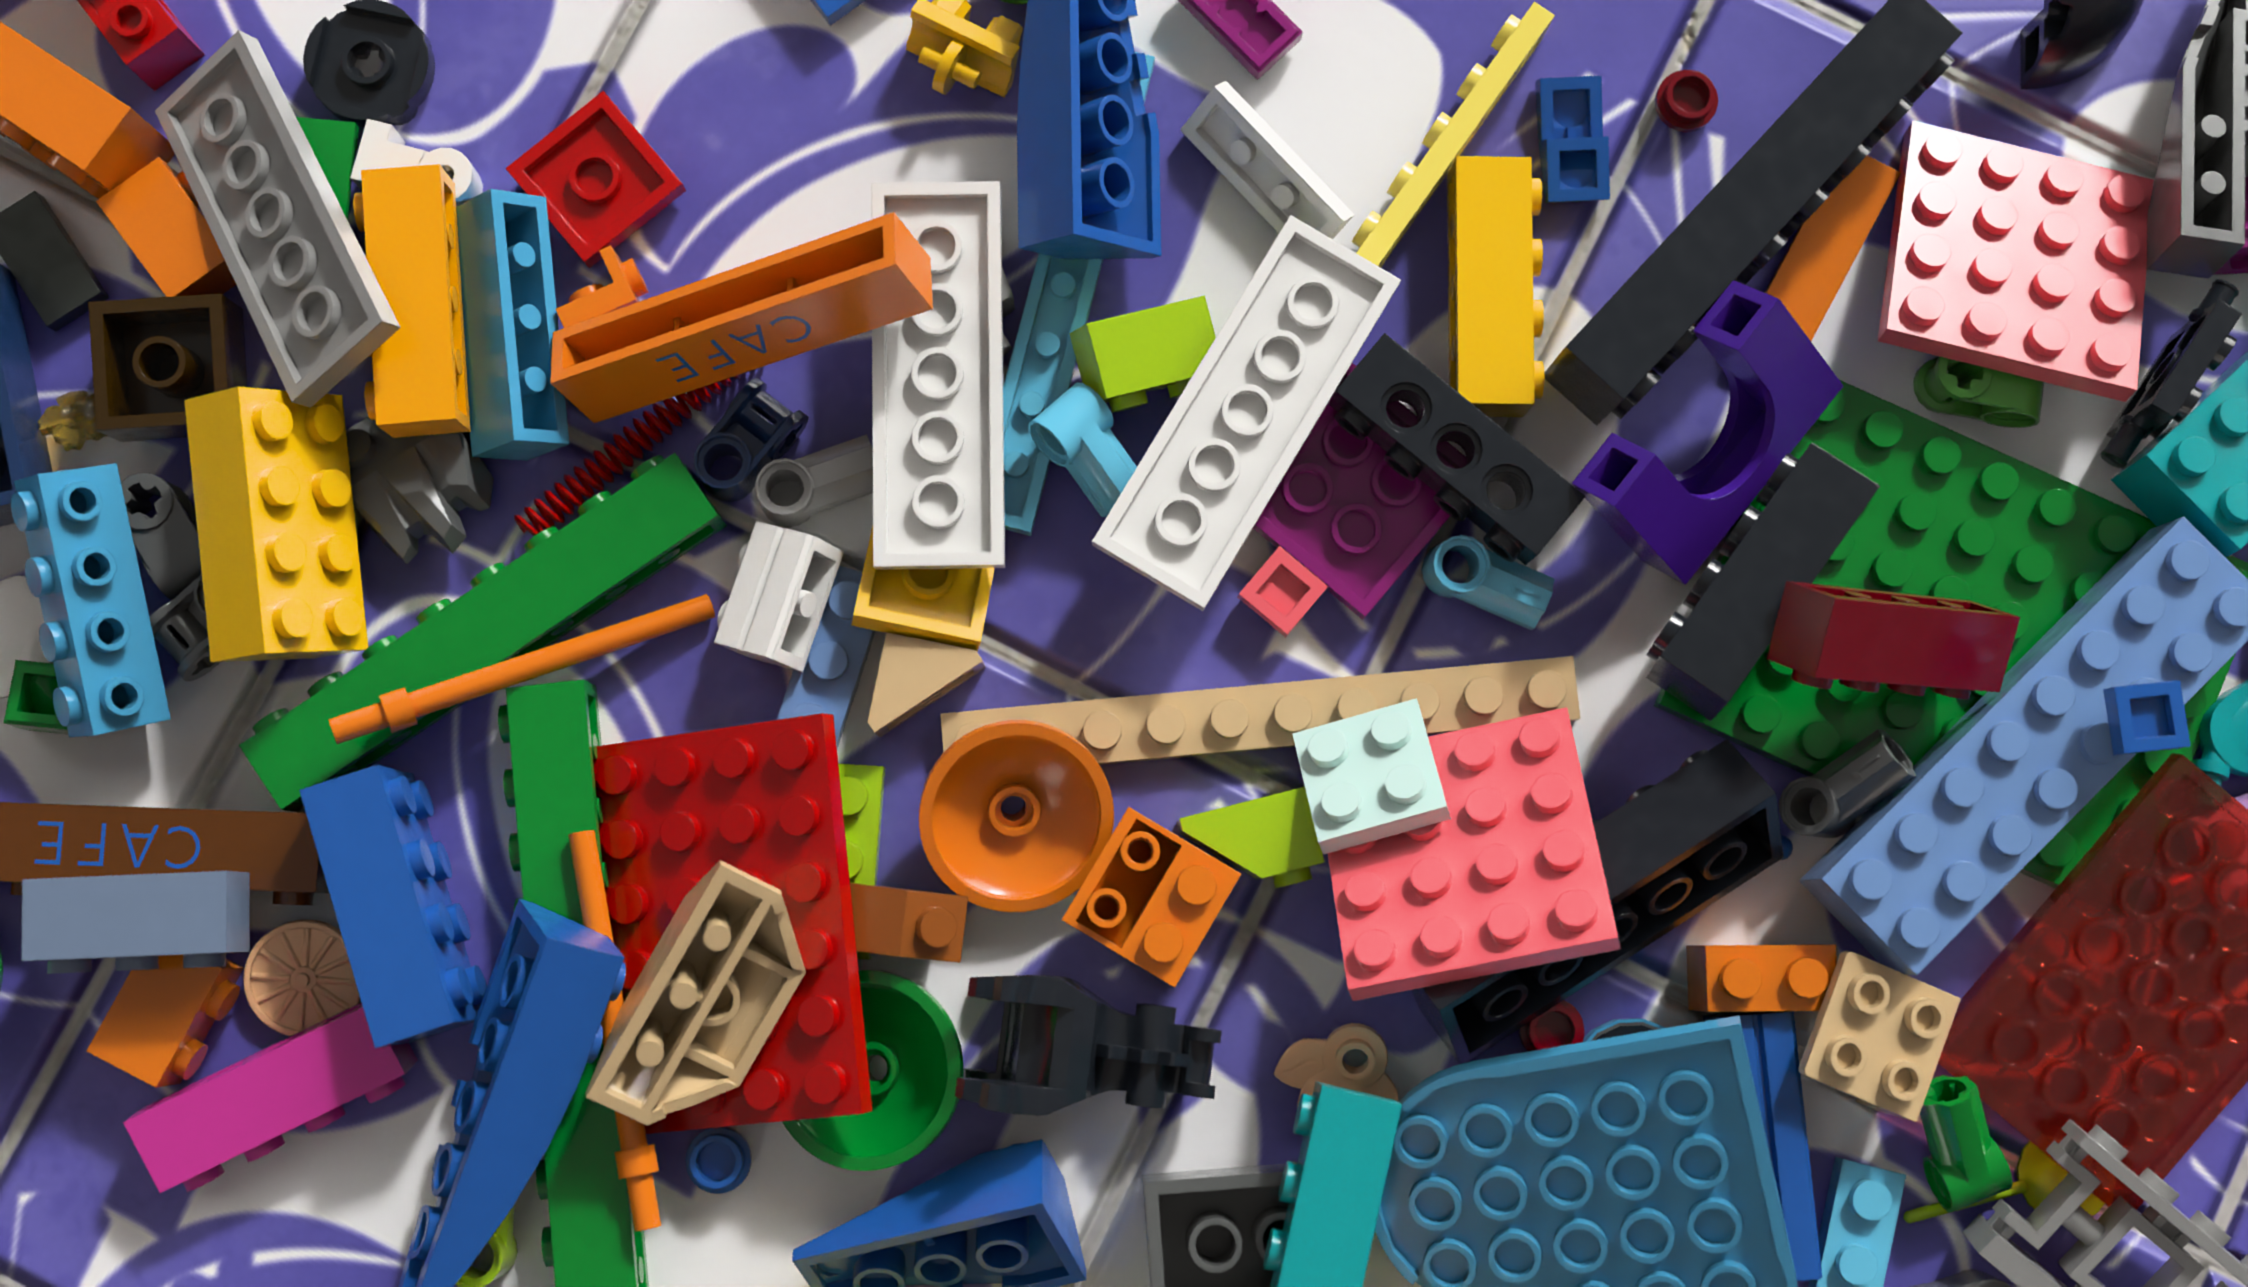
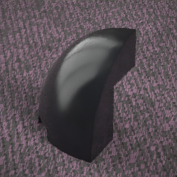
(2072, 39)

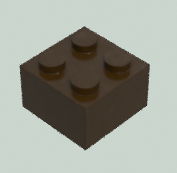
(157, 356)

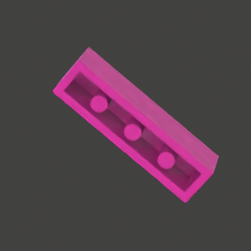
(264, 1096)

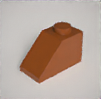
(908, 922)

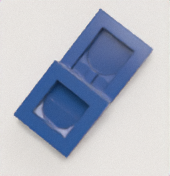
(1572, 139)

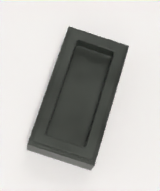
(47, 262)

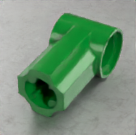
(1963, 1157)

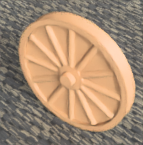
(299, 976)

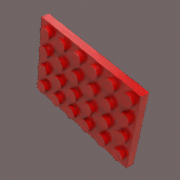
(774, 810)

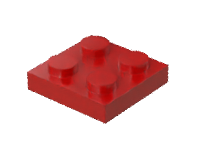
(597, 178)

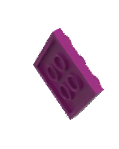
(1351, 512)

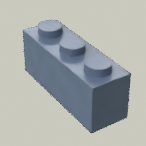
(135, 919)

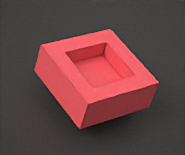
(1282, 591)

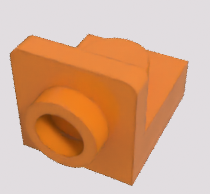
(600, 299)

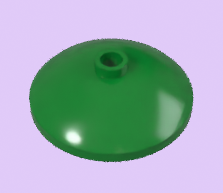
(915, 1095)

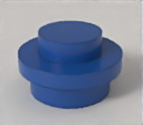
(718, 1160)

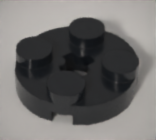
(351, 35)

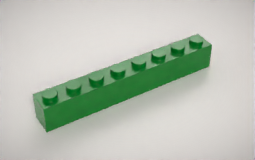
(505, 615)

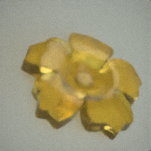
(71, 420)

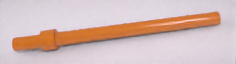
(400, 709)
(636, 1158)

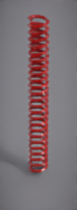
(605, 473)

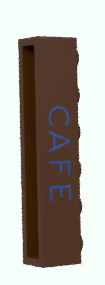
(124, 840)

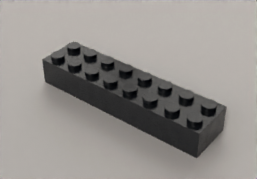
(1754, 208)

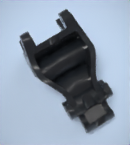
(1071, 1045)

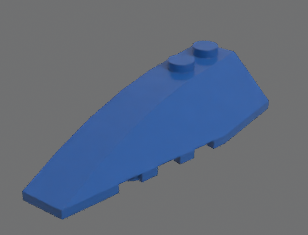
(1085, 135)
(532, 1045)

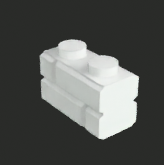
(778, 596)

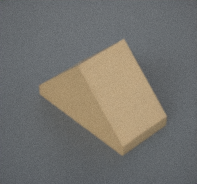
(914, 676)

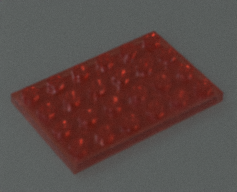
(2124, 986)

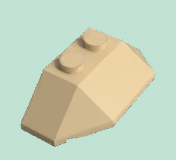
(701, 999)

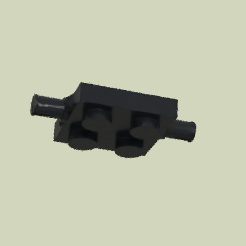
(2170, 382)

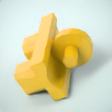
(963, 49)

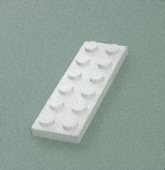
(942, 388)
(1246, 413)

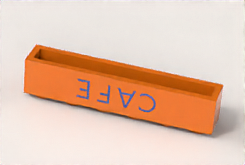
(743, 319)

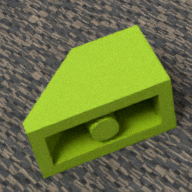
(1261, 836)

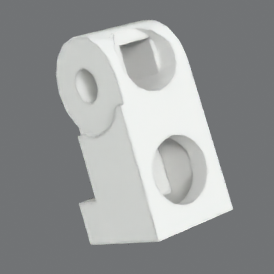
(385, 148)

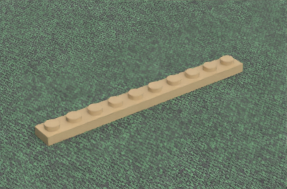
(1270, 713)

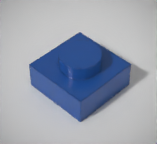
(2146, 717)

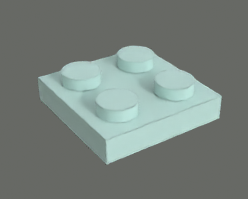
(1370, 776)

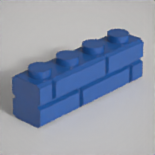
(1778, 1086)

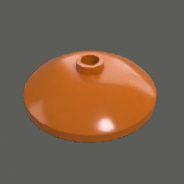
(1025, 856)

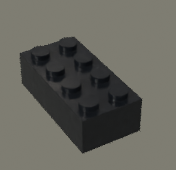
(1736, 604)

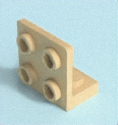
(1879, 1036)

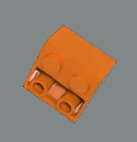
(1151, 897)

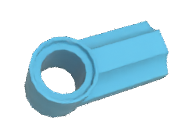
(1079, 437)
(1492, 582)

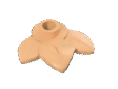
(1323, 1062)

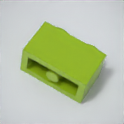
(1143, 351)

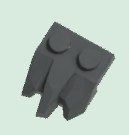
(415, 485)

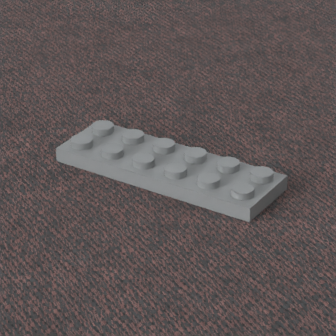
(276, 220)

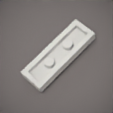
(1262, 164)

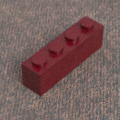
(1891, 640)

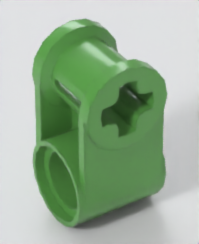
(1980, 394)

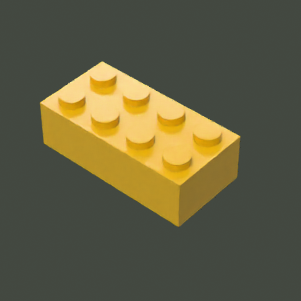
(275, 526)

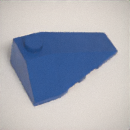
(977, 1223)

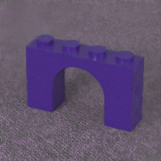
(1775, 397)

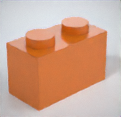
(168, 231)
(1759, 977)
(163, 1019)

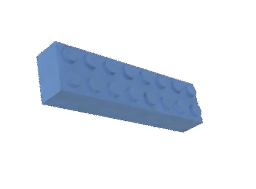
(2031, 752)

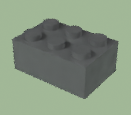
(1212, 1225)

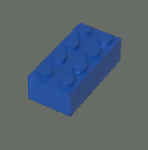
(394, 904)

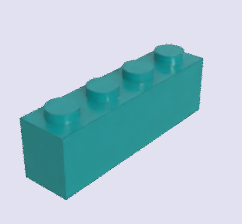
(1333, 1188)

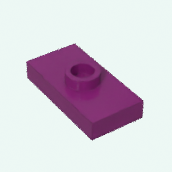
(1249, 29)

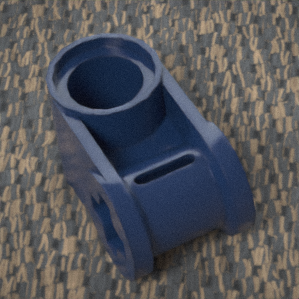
(749, 437)

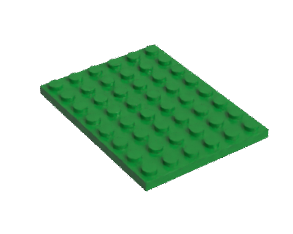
(1955, 527)

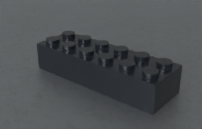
(1662, 863)

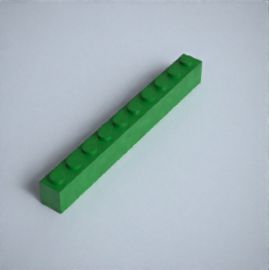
(553, 788)

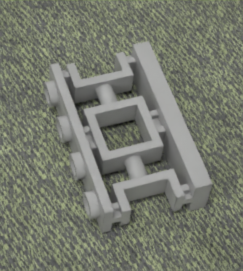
(2159, 1222)

